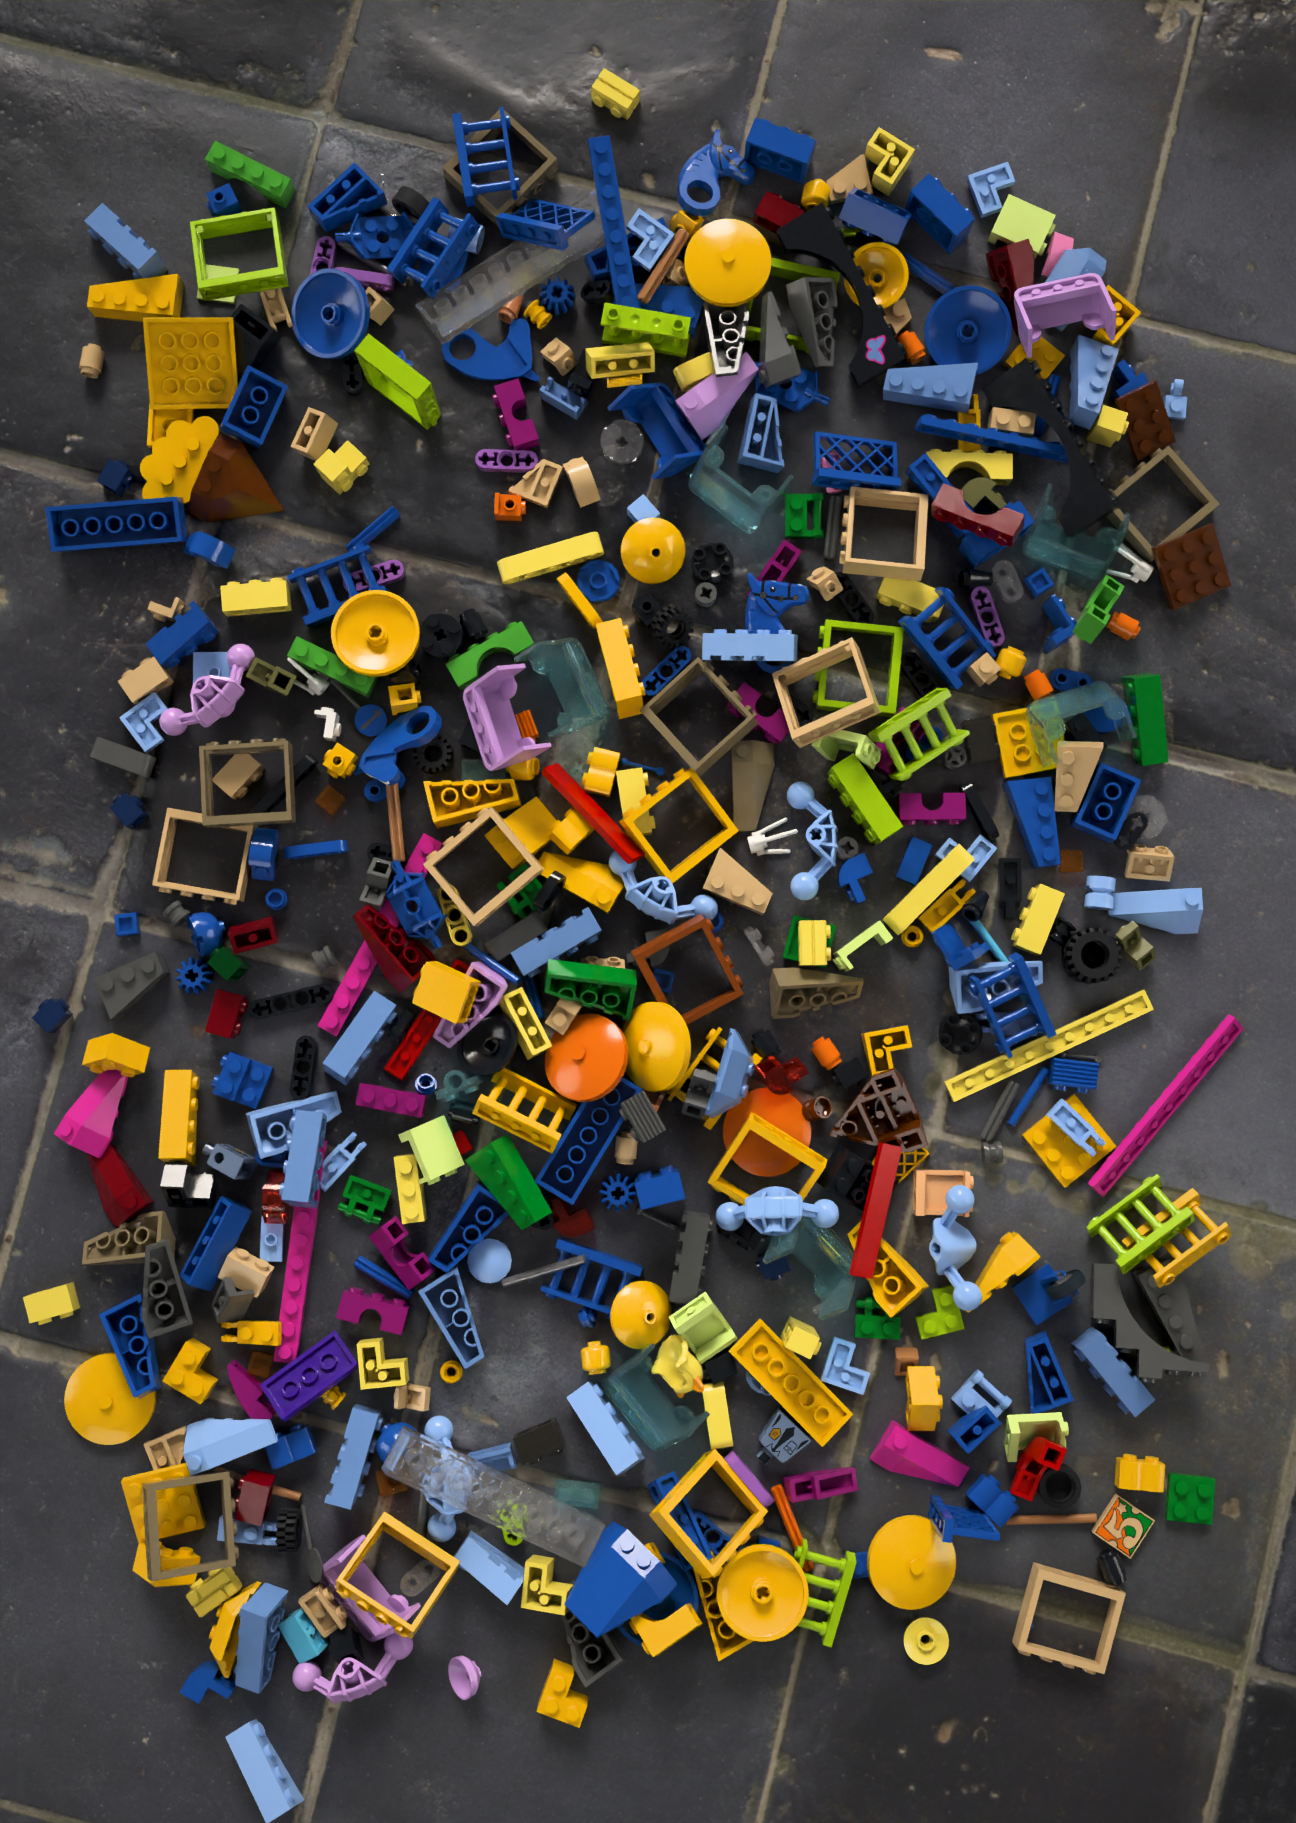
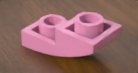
(1056, 247)

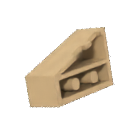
(1074, 771)
(735, 884)

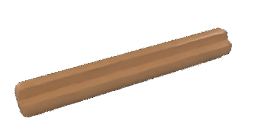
(663, 266)
(395, 822)

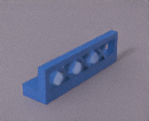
(929, 481)
(681, 1514)

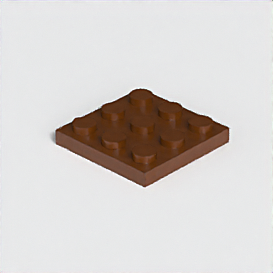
(1191, 566)

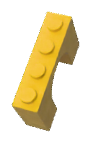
(662, 1634)

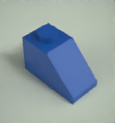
(973, 1428)

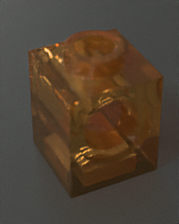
(387, 1487)

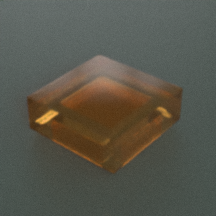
(330, 800)
(1071, 861)
(261, 1363)

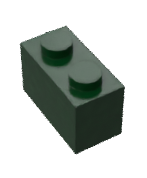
(228, 964)

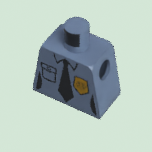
(230, 1160)
(781, 1438)

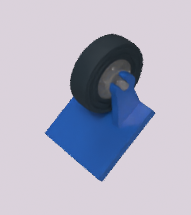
(1048, 1291)

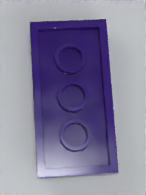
(309, 1376)

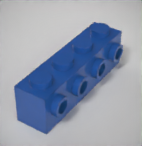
(215, 1243)

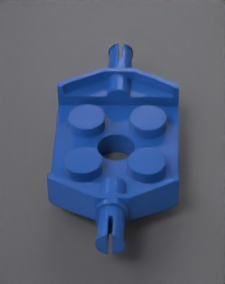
(365, 231)
(800, 395)
(428, 917)

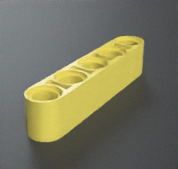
(550, 558)
(928, 889)

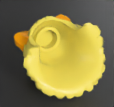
(678, 1366)

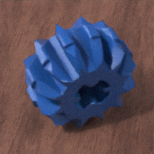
(557, 288)
(188, 969)
(612, 1187)

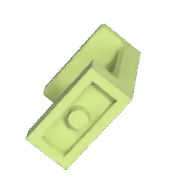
(1023, 221)
(860, 744)
(876, 930)
(434, 1149)
(703, 1327)
(1024, 1427)

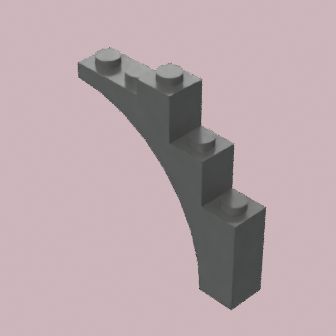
(1127, 1335)

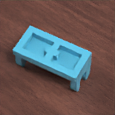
(302, 1636)

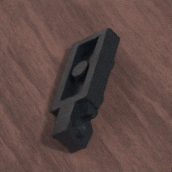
(1009, 885)

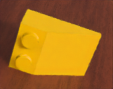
(532, 827)

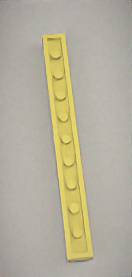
(1044, 1047)

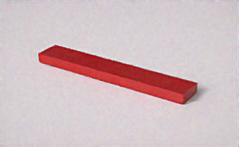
(593, 813)
(417, 1037)
(875, 1210)

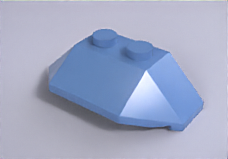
(1075, 263)
(731, 1076)

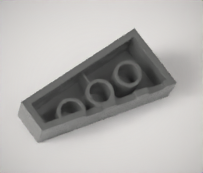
(689, 1256)

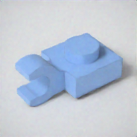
(1175, 403)

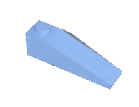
(1167, 910)
(959, 982)
(272, 1125)
(220, 1441)

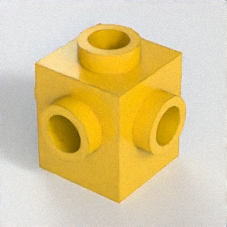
(686, 221)
(338, 754)

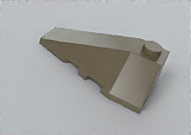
(750, 774)
(803, 989)
(128, 1241)

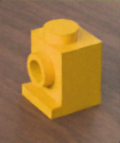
(403, 698)

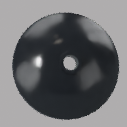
(476, 1047)

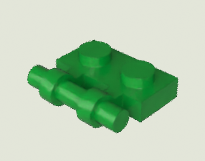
(529, 893)
(365, 1193)
(874, 1325)

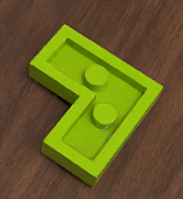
(946, 1317)

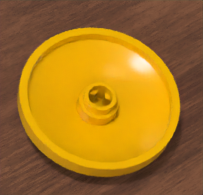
(727, 262)
(375, 633)
(657, 1046)
(103, 1404)
(910, 1563)
(762, 1593)

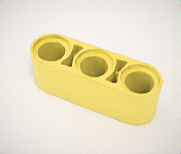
(693, 371)
(454, 926)
(718, 1420)

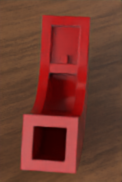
(1032, 1464)

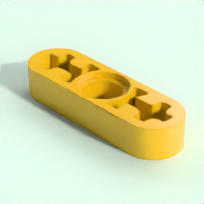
(579, 600)

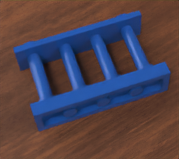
(469, 169)
(420, 237)
(299, 575)
(926, 642)
(1025, 987)
(608, 1263)

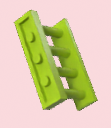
(632, 325)
(901, 723)
(1144, 1245)
(839, 1587)

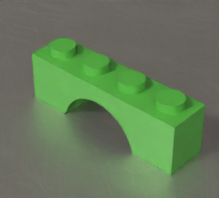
(235, 165)
(1095, 613)
(329, 664)
(466, 667)

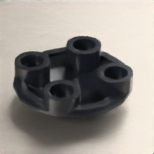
(712, 562)
(960, 1033)

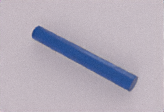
(504, 972)
(1027, 1098)

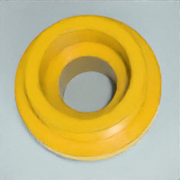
(918, 933)
(451, 1378)

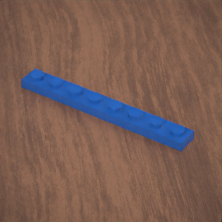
(612, 221)
(992, 437)

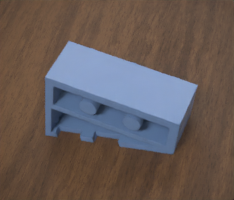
(761, 436)

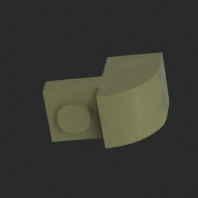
(979, 491)
(270, 677)
(1134, 946)

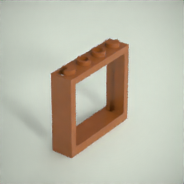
(672, 936)

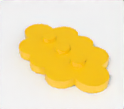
(178, 458)

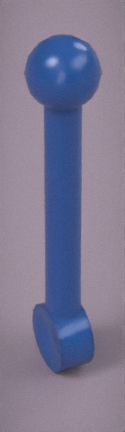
(659, 771)

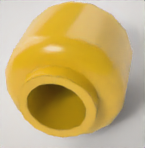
(815, 193)
(1011, 662)
(524, 770)
(595, 1358)

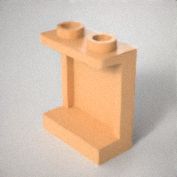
(931, 1189)

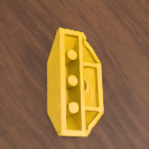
(224, 1634)

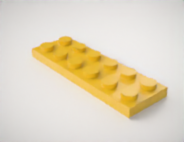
(791, 1382)

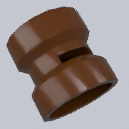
(817, 1109)

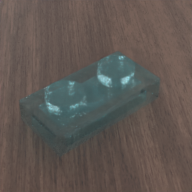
(475, 770)
(577, 1493)

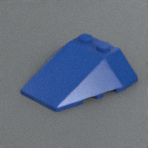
(618, 1582)

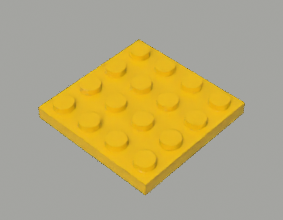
(190, 362)

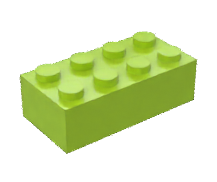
(864, 800)

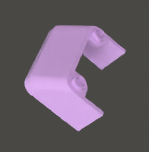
(1063, 303)
(495, 721)
(367, 1583)

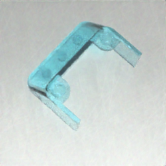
(728, 496)
(1077, 555)
(572, 681)
(1048, 714)
(824, 1257)
(646, 1404)

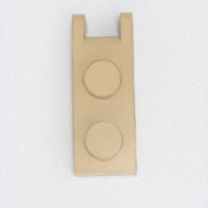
(275, 307)

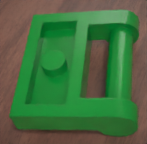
(797, 516)

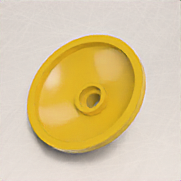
(890, 264)
(638, 548)
(630, 1314)

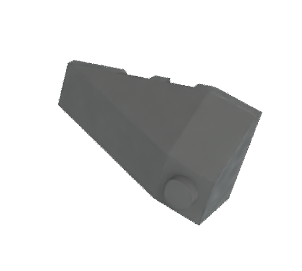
(813, 307)
(725, 336)
(777, 359)
(163, 1295)
(591, 1655)

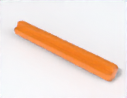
(789, 1521)

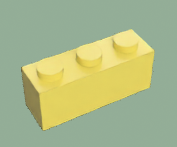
(620, 360)
(908, 596)
(256, 597)
(631, 790)
(1037, 919)
(529, 1029)
(409, 1190)
(800, 1338)

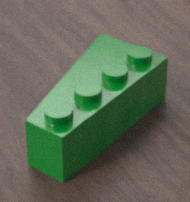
(1146, 712)
(593, 985)
(510, 1181)

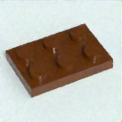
(1147, 419)

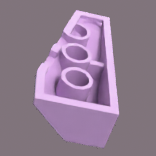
(713, 398)
(487, 998)

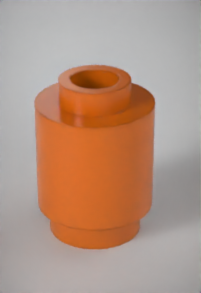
(913, 347)
(1123, 625)
(1038, 685)
(826, 1052)

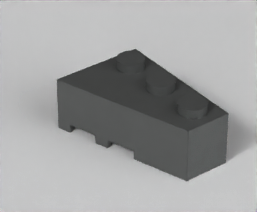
(129, 983)

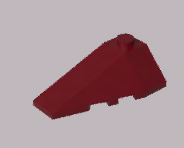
(1012, 269)
(394, 951)
(118, 1186)

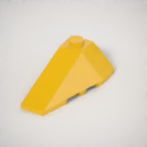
(1009, 1258)

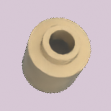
(91, 361)
(625, 1148)

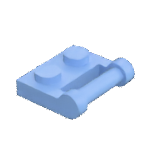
(970, 1400)

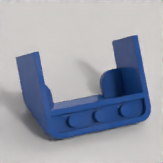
(664, 423)

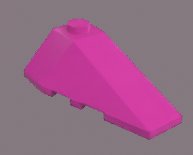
(92, 1116)
(913, 1456)

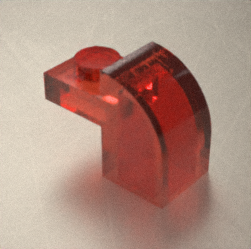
(780, 1077)
(273, 1208)
(571, 1224)

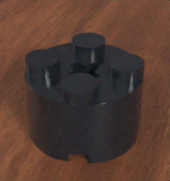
(435, 626)

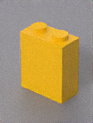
(445, 992)

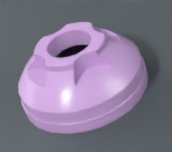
(464, 1676)

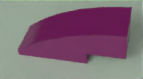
(781, 563)
(249, 1392)
(820, 1484)

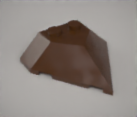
(230, 485)
(883, 1114)

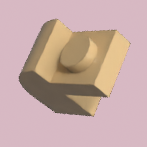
(581, 481)
(563, 1014)

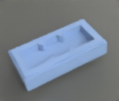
(272, 1242)

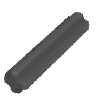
(832, 527)
(999, 1111)

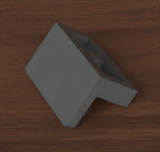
(230, 1304)

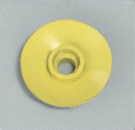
(931, 1650)

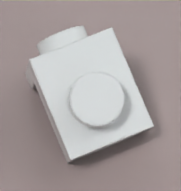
(332, 724)

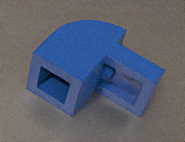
(1128, 380)
(209, 549)
(263, 853)
(850, 872)
(207, 1677)

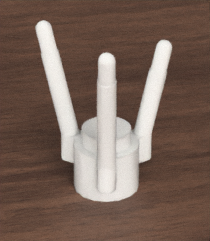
(1140, 569)
(316, 683)
(758, 843)

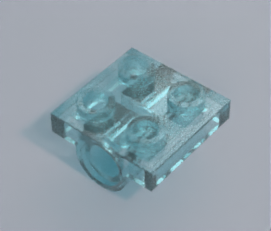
(451, 1091)

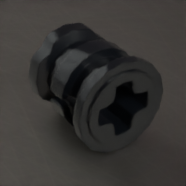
(1061, 931)

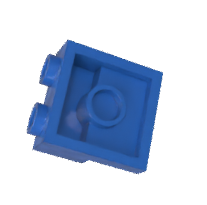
(242, 1079)

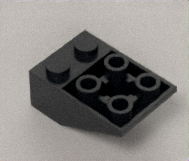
(252, 339)
(848, 1176)

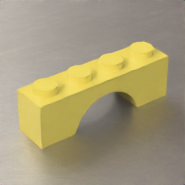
(995, 466)

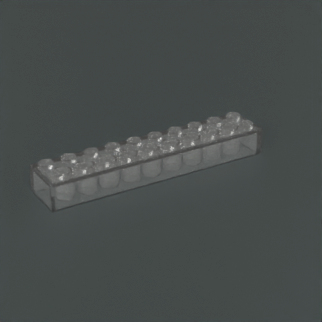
(504, 278)
(493, 1496)

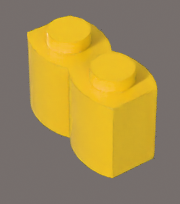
(601, 771)
(570, 831)
(1139, 1473)

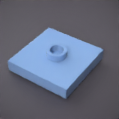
(210, 664)

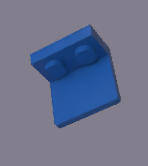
(1064, 624)
(954, 949)

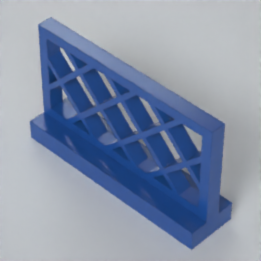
(544, 223)
(842, 479)
(960, 1521)

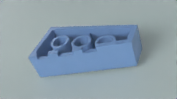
(303, 1159)
(1112, 1371)
(354, 1456)

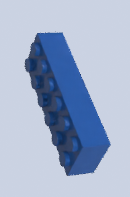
(116, 524)
(584, 1143)

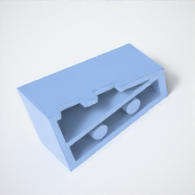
(490, 1566)

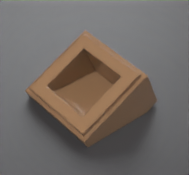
(905, 1357)

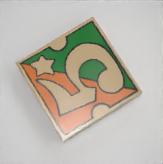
(1122, 1525)

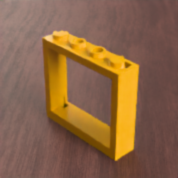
(698, 855)
(779, 1139)
(679, 1538)
(416, 1543)

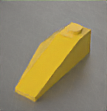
(585, 879)
(894, 1279)

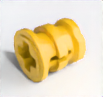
(537, 314)
(333, 1397)

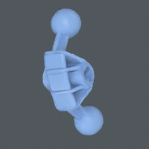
(820, 836)
(657, 895)
(776, 1212)
(954, 1246)
(442, 1524)

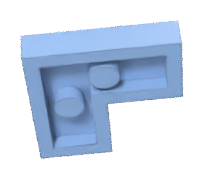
(985, 187)
(654, 237)
(140, 720)
(980, 849)
(838, 1369)

